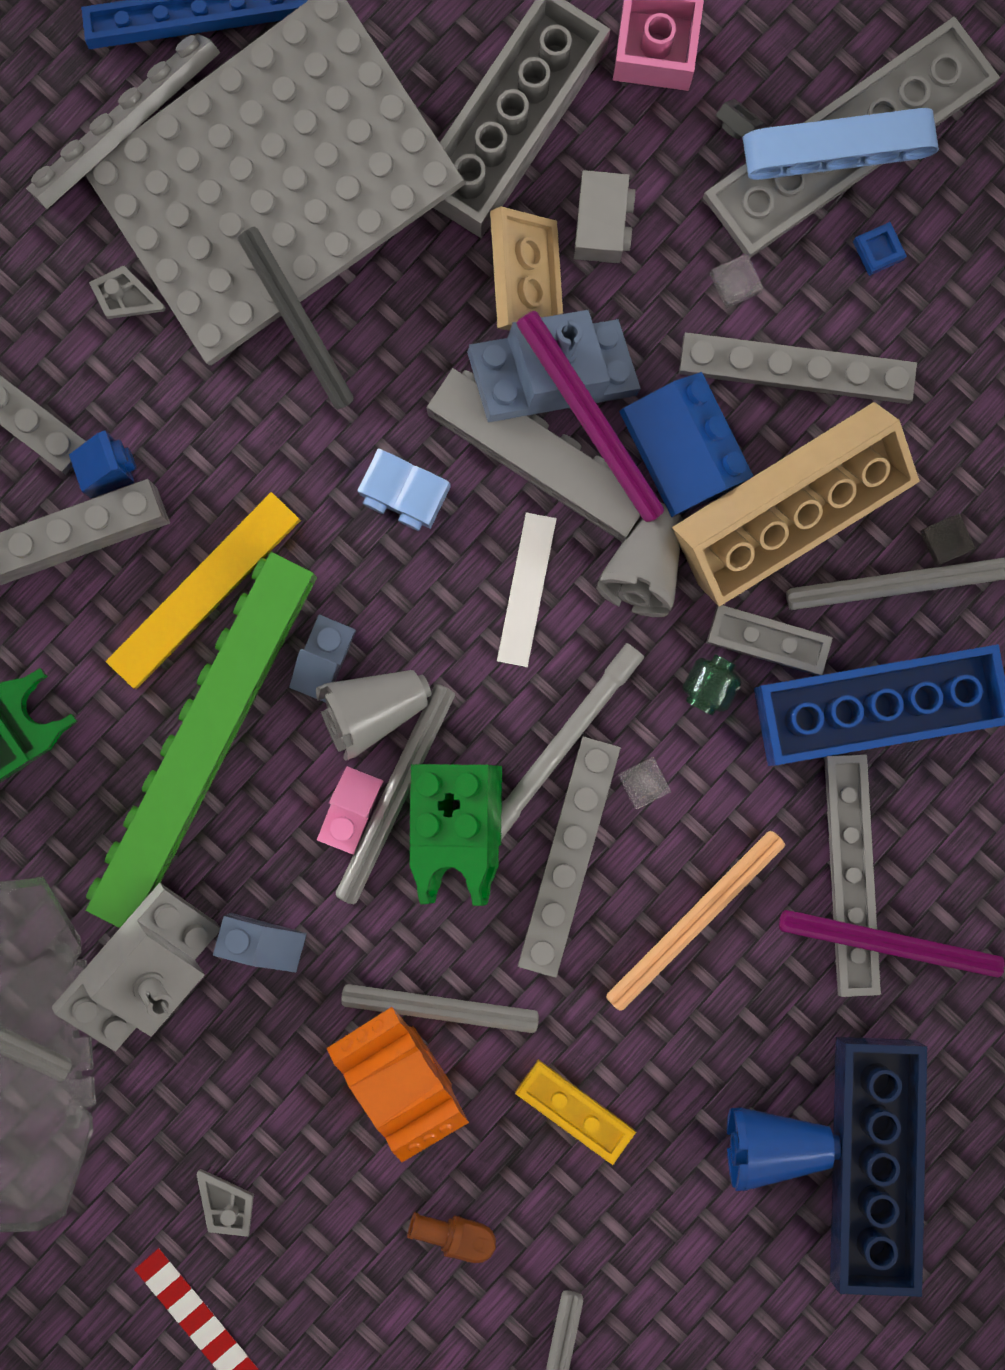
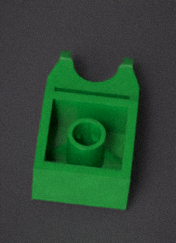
(20, 736)
(458, 837)

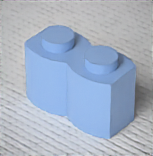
(403, 489)

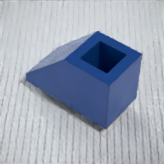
(102, 465)

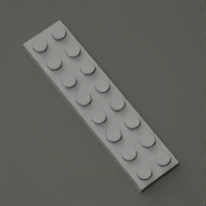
(935, 73)

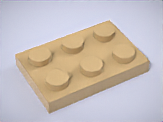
(525, 265)

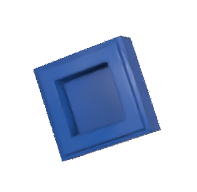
(879, 248)

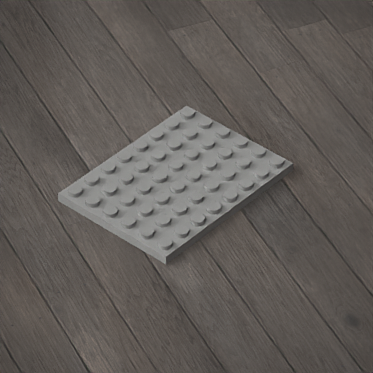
(285, 138)

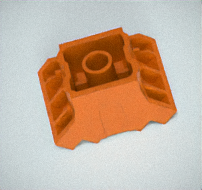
(398, 1084)

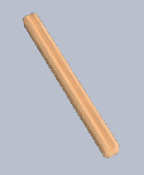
(695, 920)

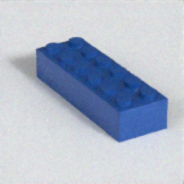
(882, 705)

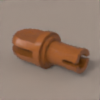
(457, 1237)

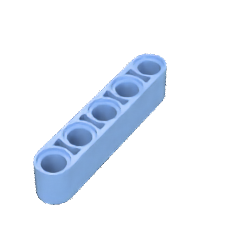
(840, 143)

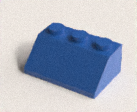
(686, 444)

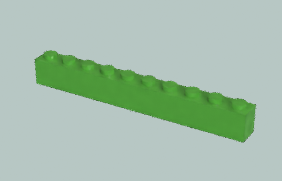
(202, 740)

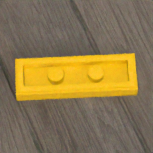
(575, 1112)

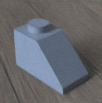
(259, 943)

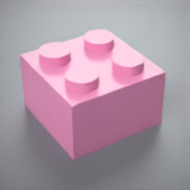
(658, 42)

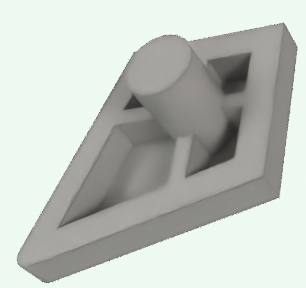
(124, 295)
(225, 1205)

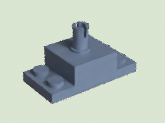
(517, 384)

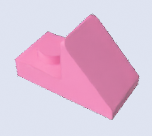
(350, 810)

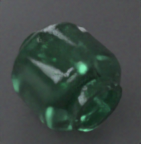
(711, 684)

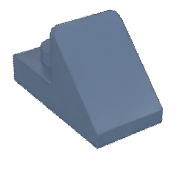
(322, 656)

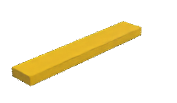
(203, 591)

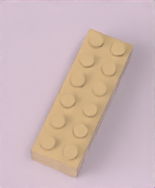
(797, 503)

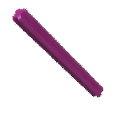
(590, 416)
(891, 943)

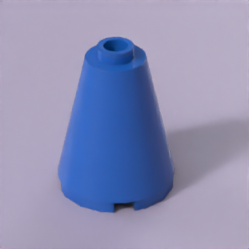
(776, 1148)

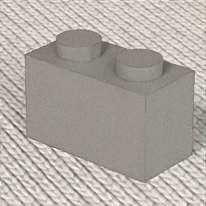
(602, 217)

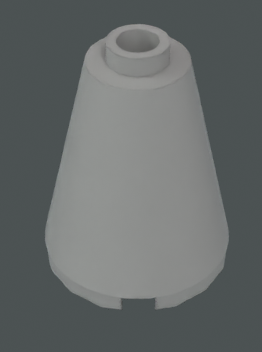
(645, 568)
(370, 708)

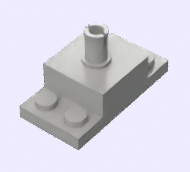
(140, 971)

